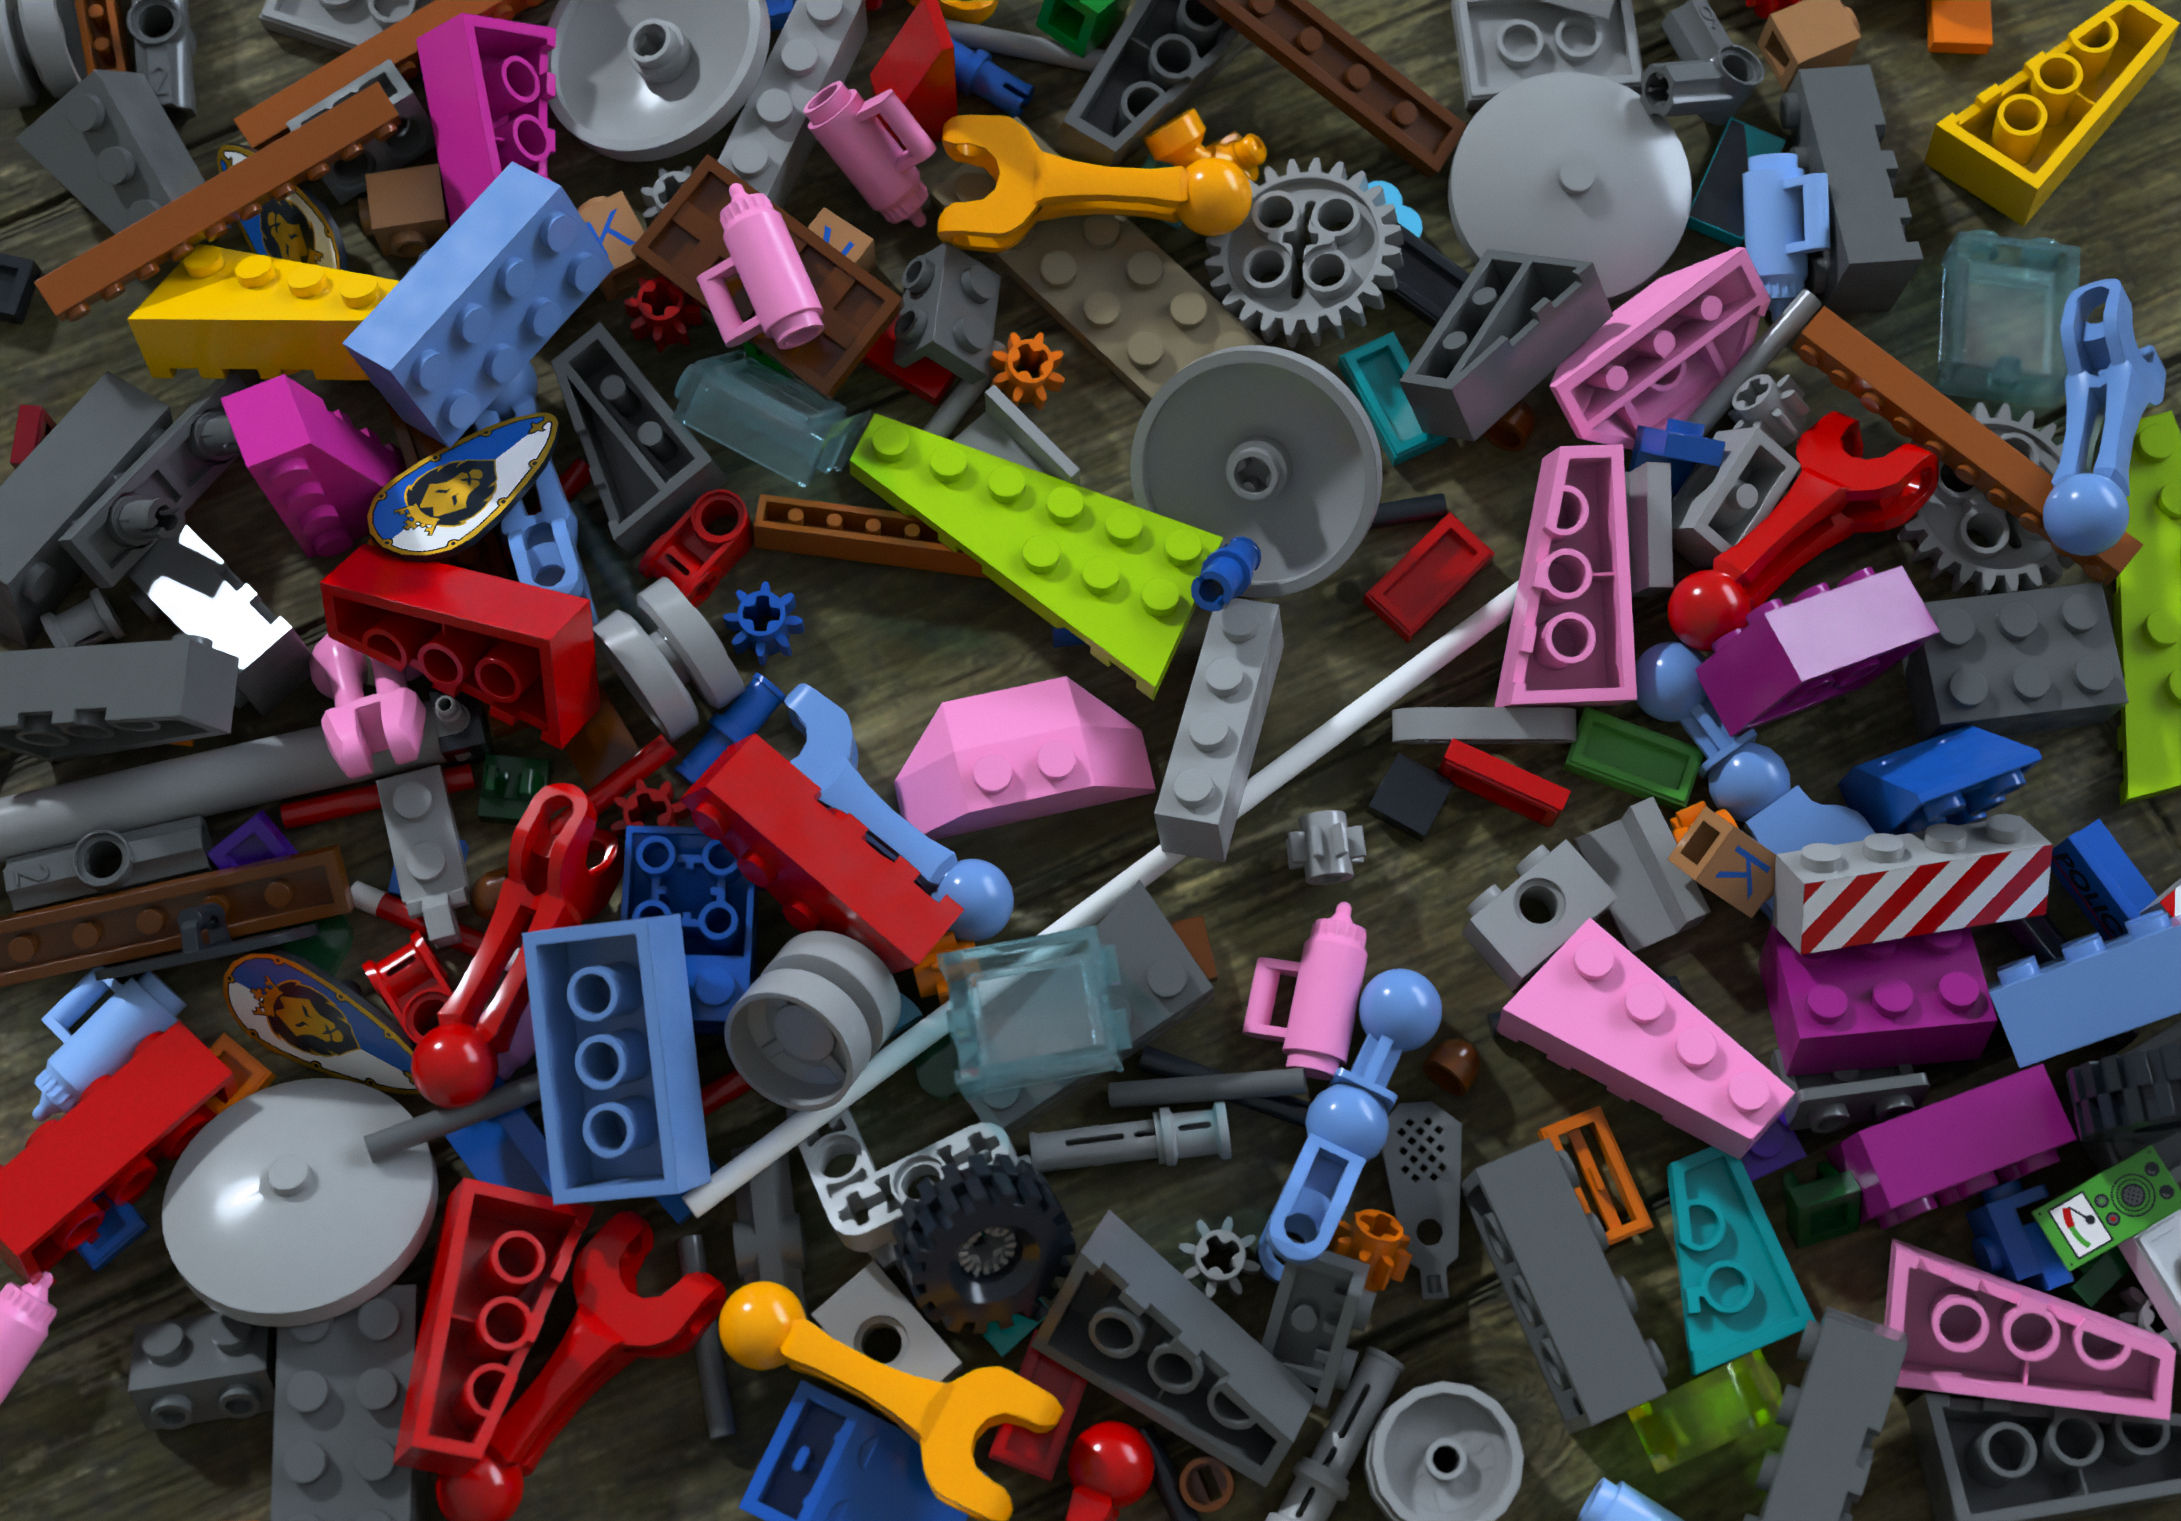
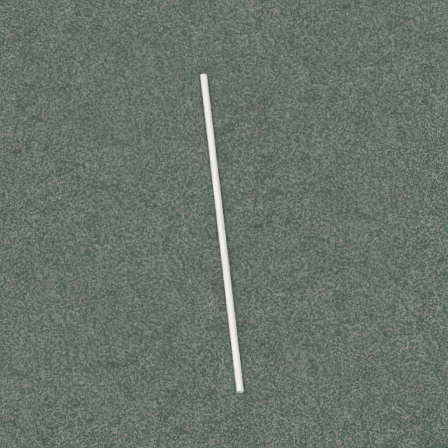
(1100, 903)

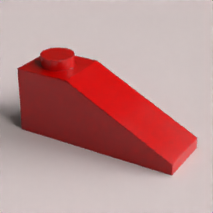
(920, 70)

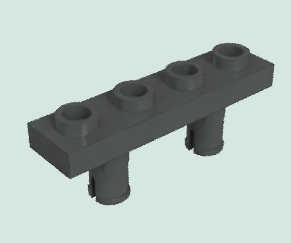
(156, 489)

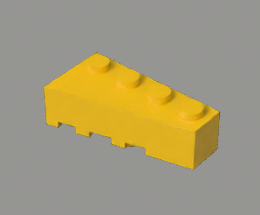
(2045, 118)
(254, 313)

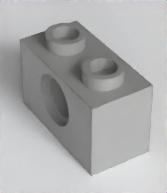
(1729, 501)
(1514, 944)
(875, 1303)

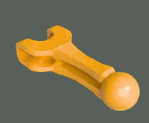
(1038, 186)
(768, 1327)

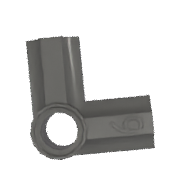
(1712, 71)

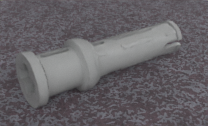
(1164, 1137)
(1320, 1486)

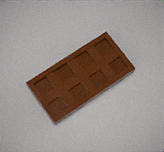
(855, 304)

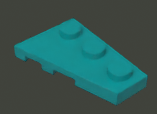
(1729, 1263)

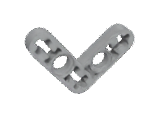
(868, 1188)

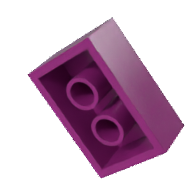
(1814, 647)
(1877, 1002)
(1955, 1147)

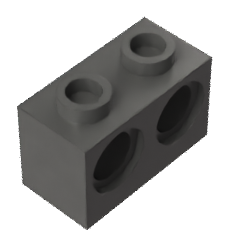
(409, 143)

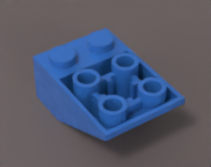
(1938, 781)
(699, 878)
(841, 1467)

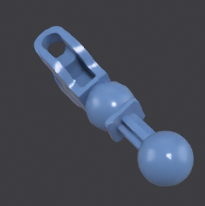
(1741, 774)
(1349, 1120)

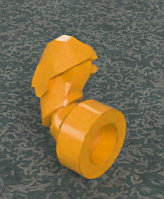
(1181, 139)

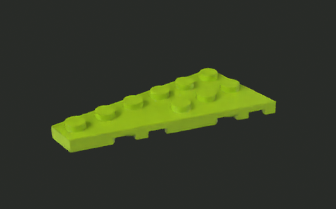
(1060, 549)
(2150, 615)

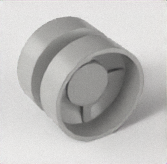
(812, 1020)

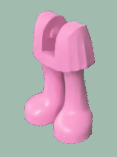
(371, 723)

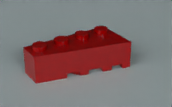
(106, 1146)

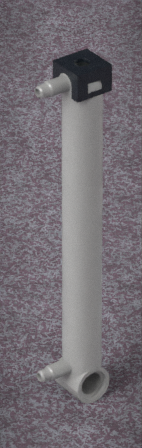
(225, 780)

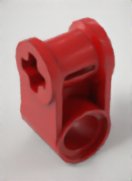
(697, 552)
(411, 984)

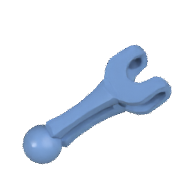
(2107, 380)
(544, 542)
(832, 764)

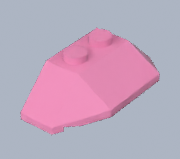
(1662, 350)
(1020, 759)

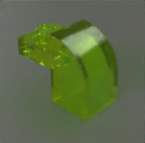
(1708, 1411)

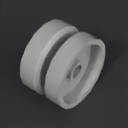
(38, 49)
(675, 654)
(1443, 1417)

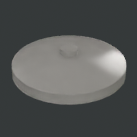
(654, 72)
(1574, 175)
(1264, 453)
(285, 1210)

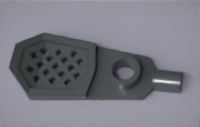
(1426, 1199)

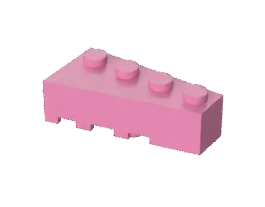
(1573, 595)
(1643, 1040)
(2017, 1343)

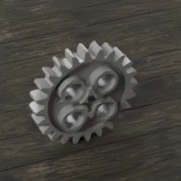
(1359, 254)
(1947, 515)

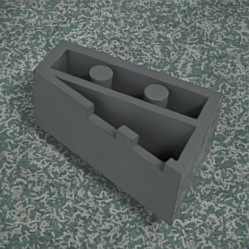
(114, 149)
(1502, 339)
(636, 452)
(206, 599)

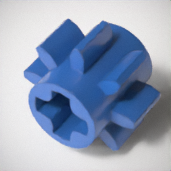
(750, 615)

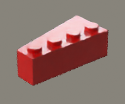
(473, 634)
(814, 856)
(482, 1310)

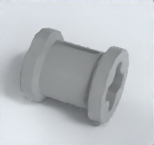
(84, 623)

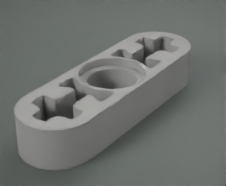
(1484, 725)

